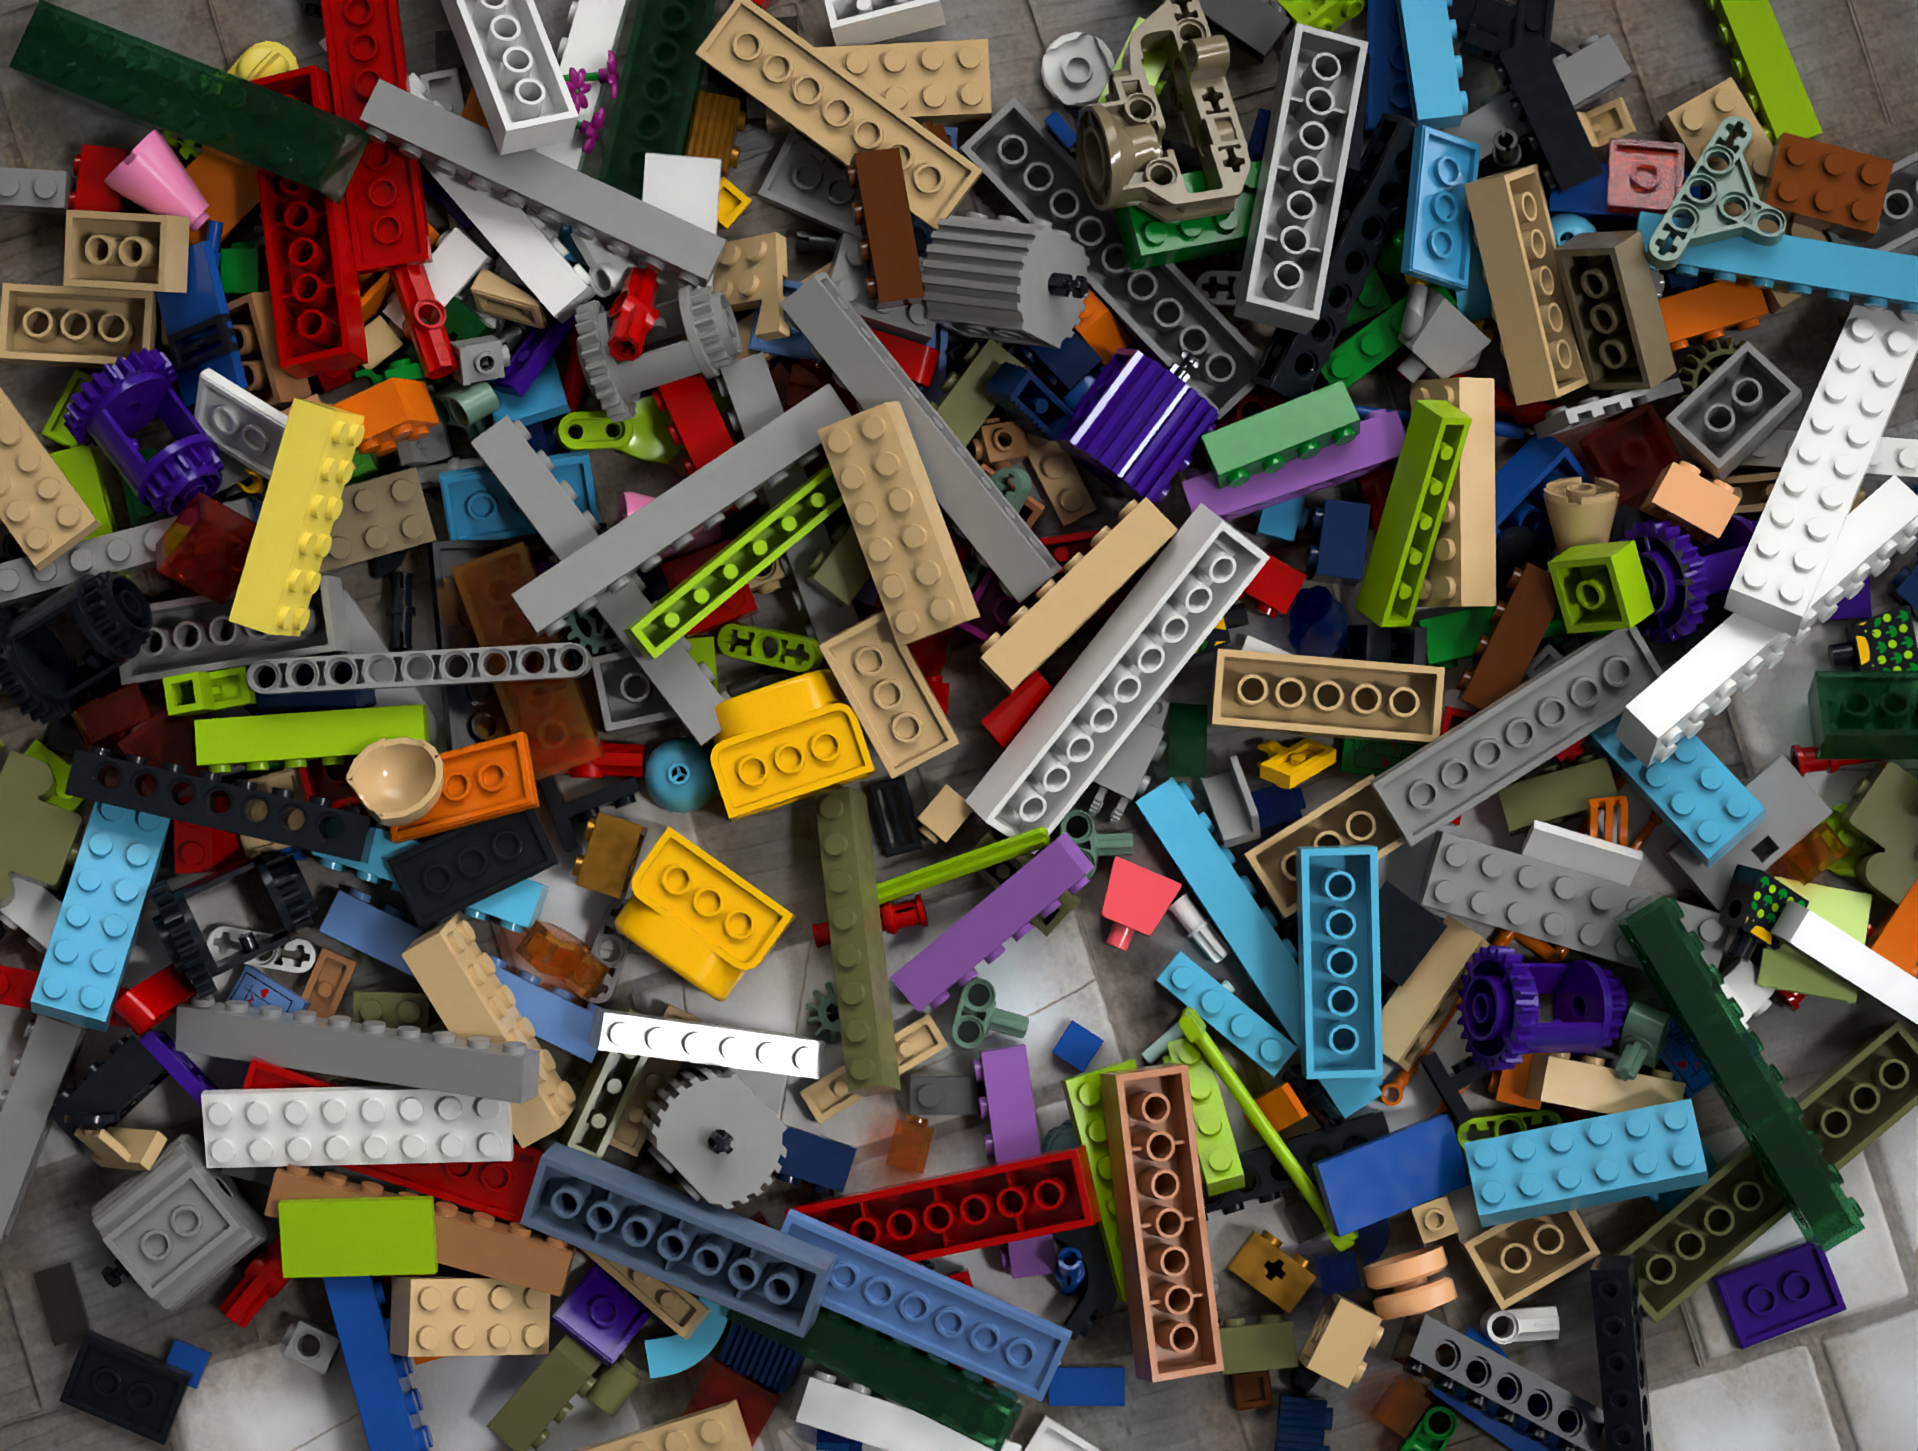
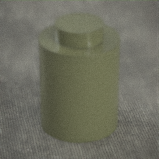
(615, 1385)

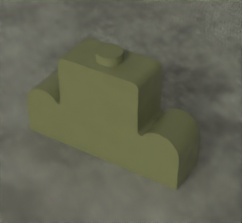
(1887, 819)
(35, 836)

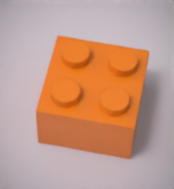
(392, 413)

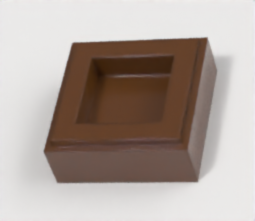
(1252, 1390)

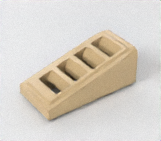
(504, 300)

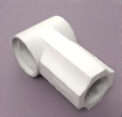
(605, 266)
(1523, 1324)

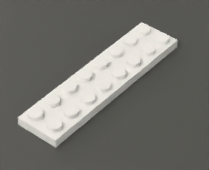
(352, 1127)

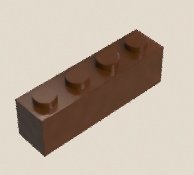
(885, 228)
(1512, 639)

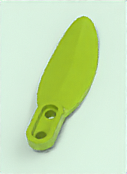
(638, 437)

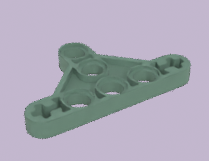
(1708, 215)

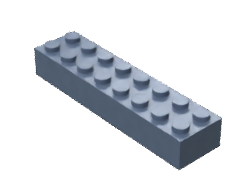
(678, 1239)

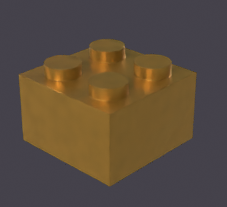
(609, 855)

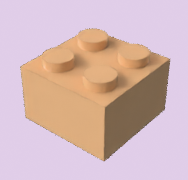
(1691, 502)

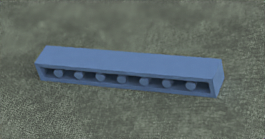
(386, 935)

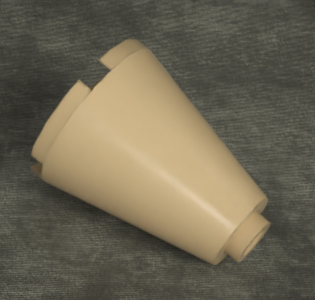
(1580, 510)

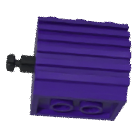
(1138, 424)

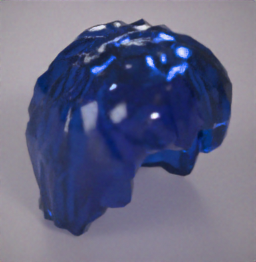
(1317, 623)

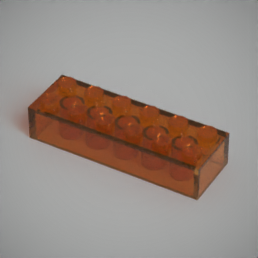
(546, 710)

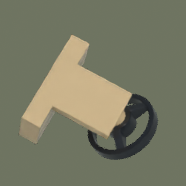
(117, 1146)

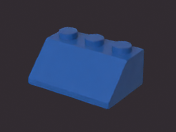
(1523, 480)

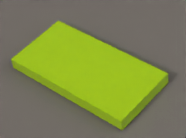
(358, 1236)

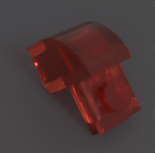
(109, 717)

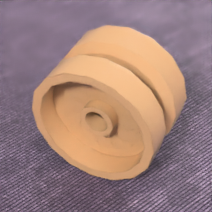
(1411, 1289)

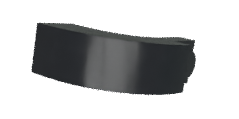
(1099, 1286)

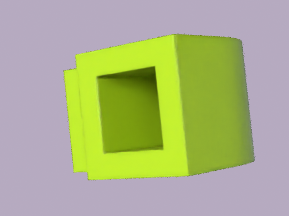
(207, 691)

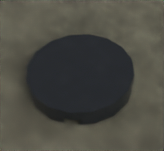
(1517, 547)

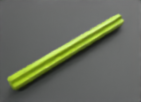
(963, 864)

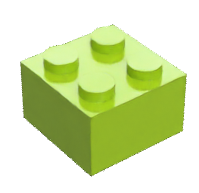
(1601, 587)

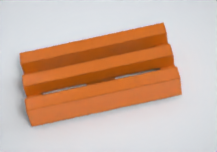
(1622, 818)

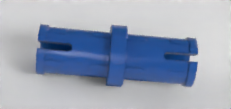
(1075, 1271)

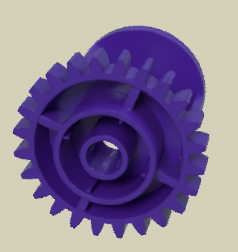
(123, 403)
(1685, 574)
(1503, 1007)

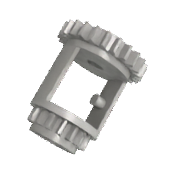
(710, 346)

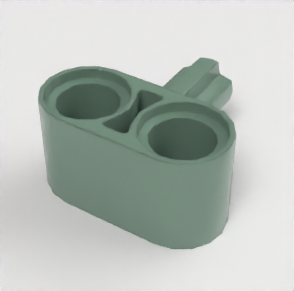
(466, 406)
(1096, 844)
(986, 1017)
(1641, 1040)

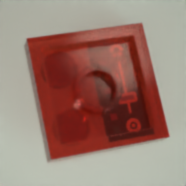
(1643, 175)

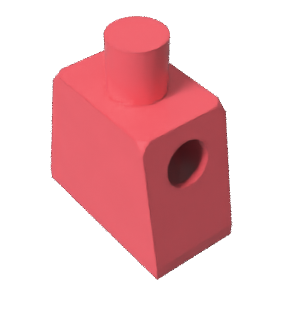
(1135, 901)

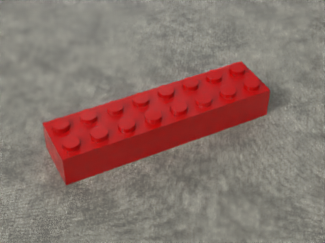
(310, 258)
(969, 1206)

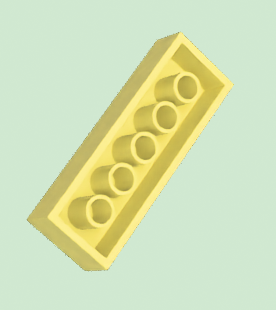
(297, 518)

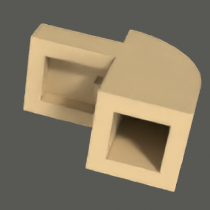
(1605, 122)

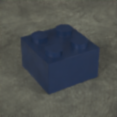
(1339, 542)

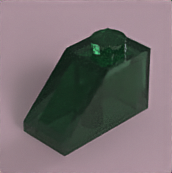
(1186, 741)

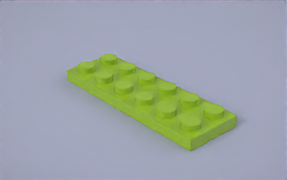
(1087, 1116)

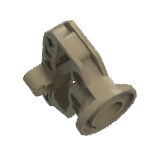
(1125, 154)

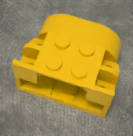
(786, 744)
(700, 916)

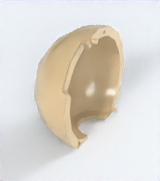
(397, 779)

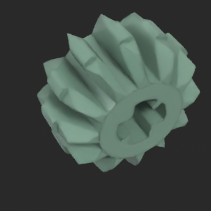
(822, 1013)

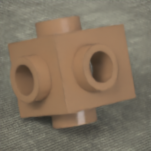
(999, 444)

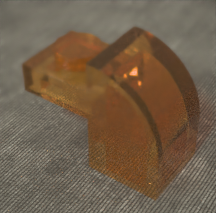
(563, 955)

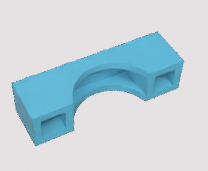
(1226, 1013)

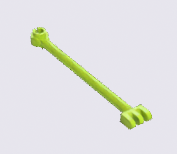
(1194, 1029)

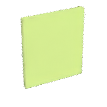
(1793, 972)

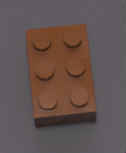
(1827, 186)

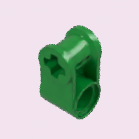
(1427, 1439)

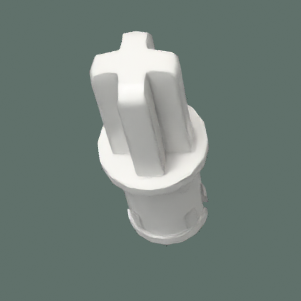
(1199, 928)

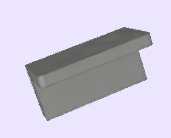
(1232, 806)

